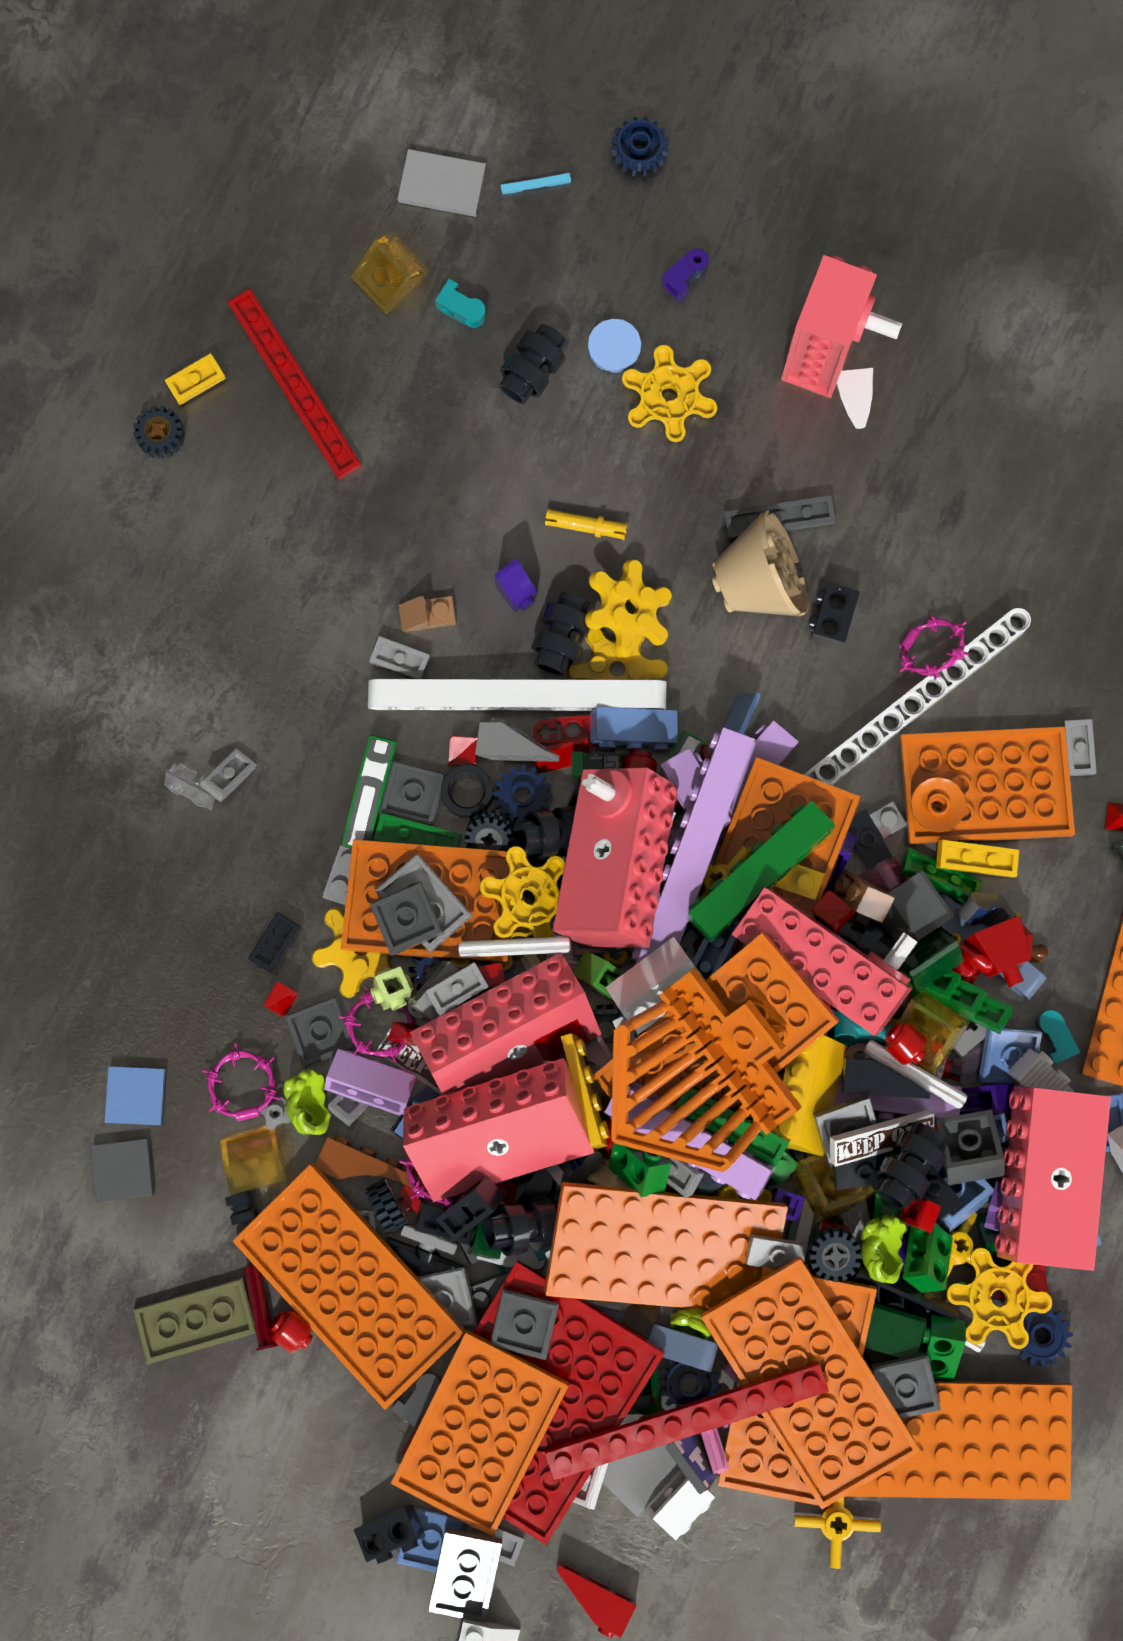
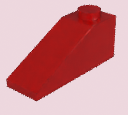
(603, 1605)

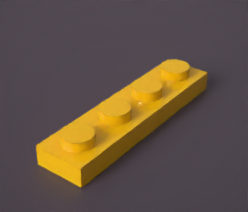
(588, 1101)

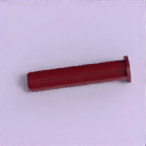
(259, 1307)

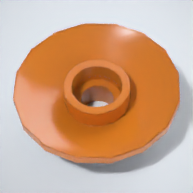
(947, 795)

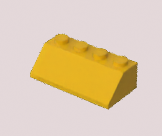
(814, 1082)

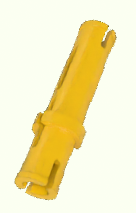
(597, 526)

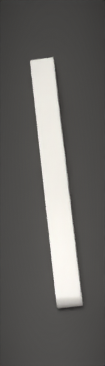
(515, 694)
(921, 697)

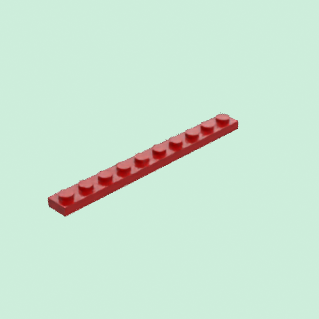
(686, 1420)

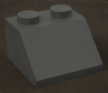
(916, 909)
(971, 1148)

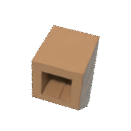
(863, 896)

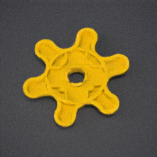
(669, 376)
(616, 617)
(604, 655)
(509, 891)
(353, 967)
(1010, 1315)

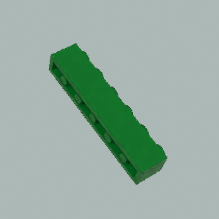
(763, 869)

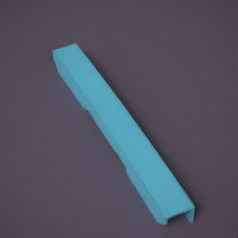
(535, 183)

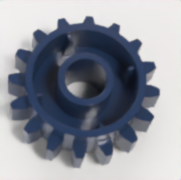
(637, 159)
(522, 780)
(1054, 1340)
(675, 1377)

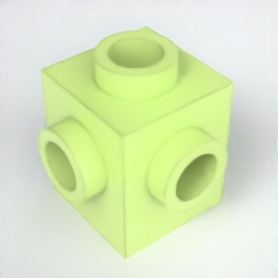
(395, 980)

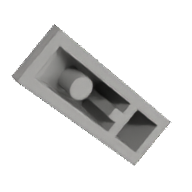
(504, 742)

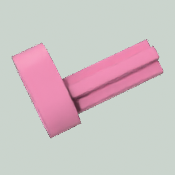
(715, 1450)

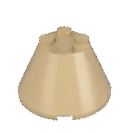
(760, 571)

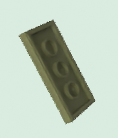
(195, 1320)

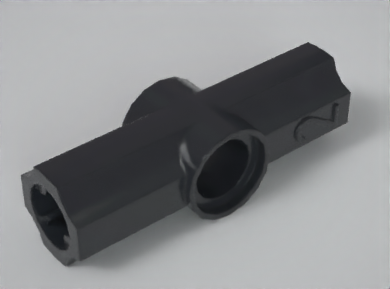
(419, 1260)

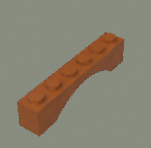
(343, 1162)

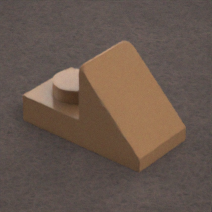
(426, 614)

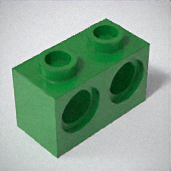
(640, 1169)
(928, 1259)
(944, 1344)

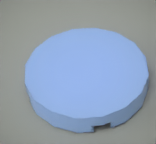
(614, 345)

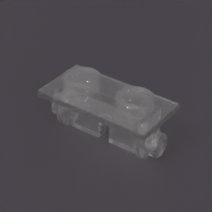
(181, 781)

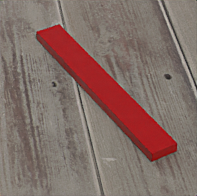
(294, 384)

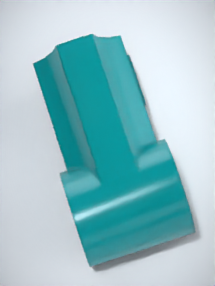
(851, 1033)

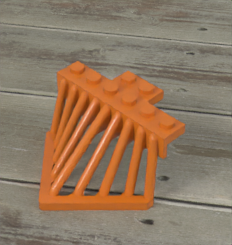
(734, 1046)

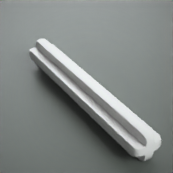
(514, 946)
(916, 1075)

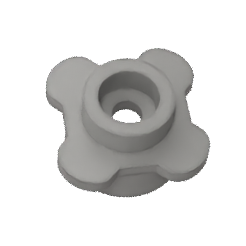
(282, 1117)

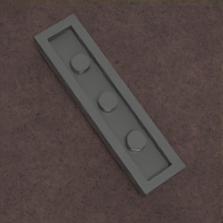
(792, 515)

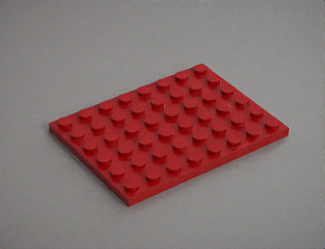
(605, 1375)

